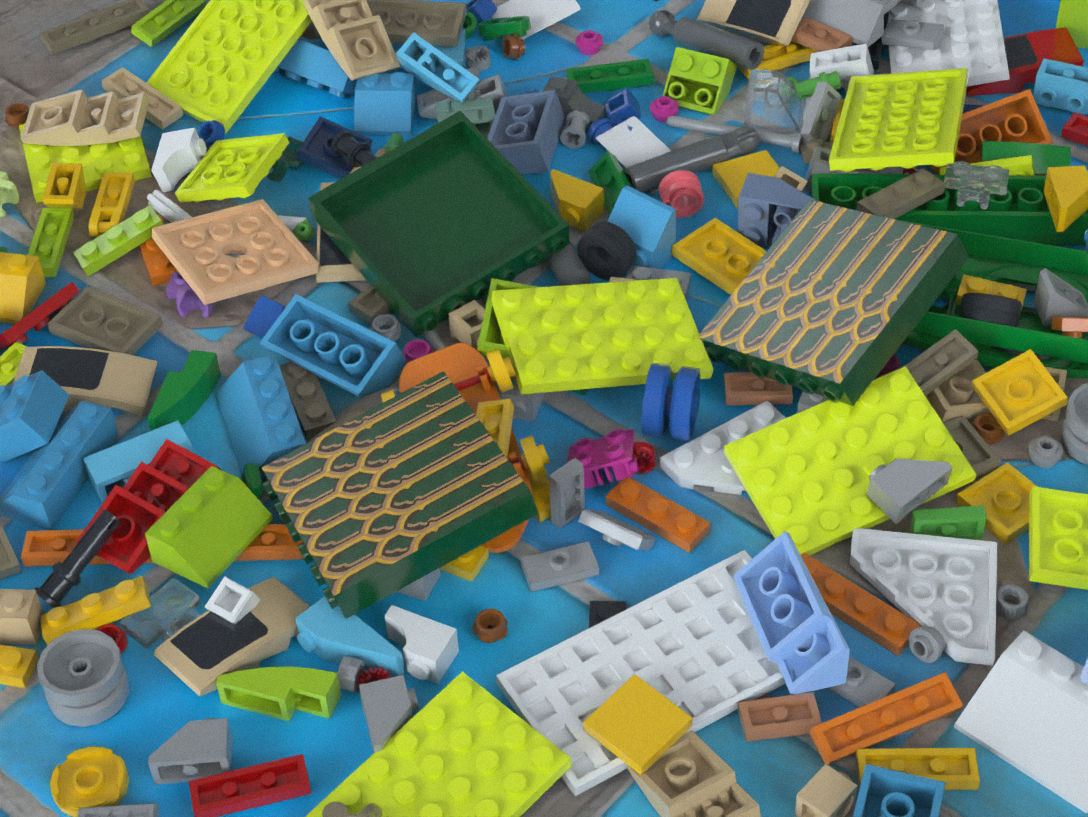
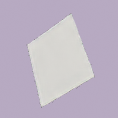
(541, 12)

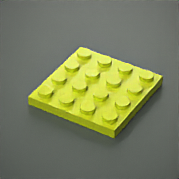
(96, 159)

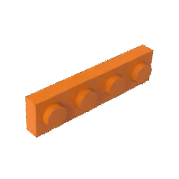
(861, 608)
(885, 718)

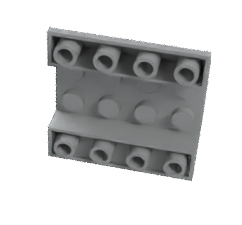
(854, 17)

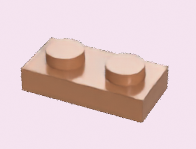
(820, 36)
(749, 389)
(778, 716)

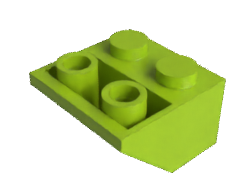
(699, 80)

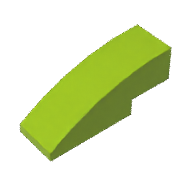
(281, 691)

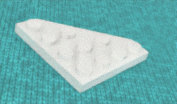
(704, 459)
(936, 584)

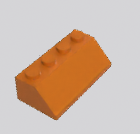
(995, 124)

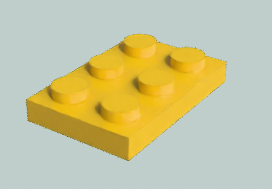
(719, 254)

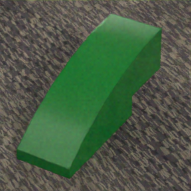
(1042, 154)
(185, 391)

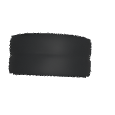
(606, 250)
(991, 309)

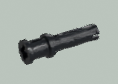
(355, 152)
(68, 572)

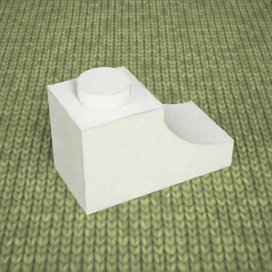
(846, 61)
(177, 156)
(426, 644)

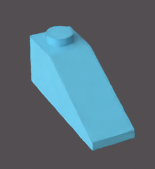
(436, 68)
(334, 637)

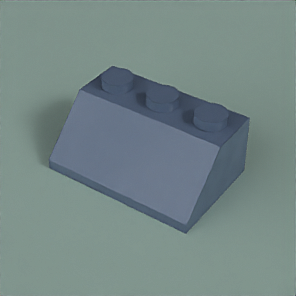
(528, 130)

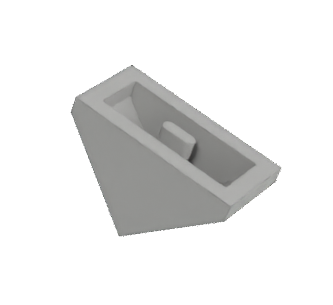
(1058, 298)

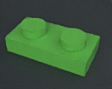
(953, 522)

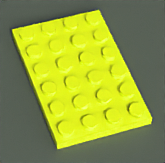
(229, 56)
(900, 120)
(597, 334)
(816, 465)
(456, 760)

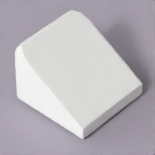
(232, 601)

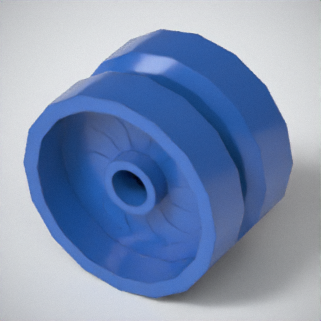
(669, 401)

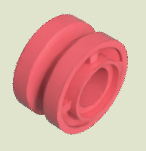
(683, 192)

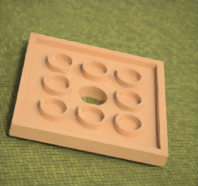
(201, 247)

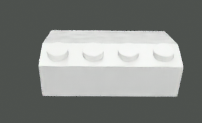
(1035, 717)

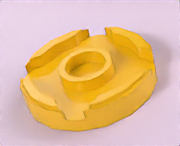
(89, 779)

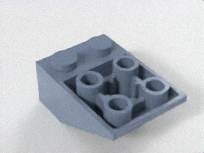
(767, 208)

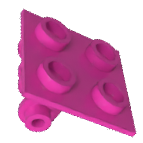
(604, 452)

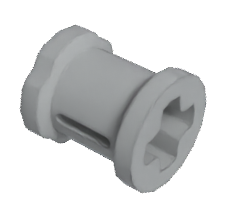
(574, 134)

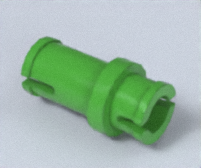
(806, 88)

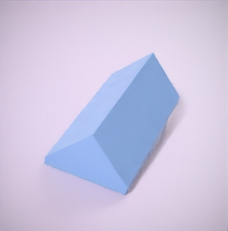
(793, 618)

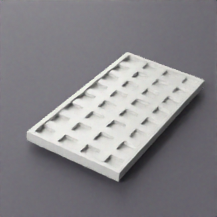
(683, 642)

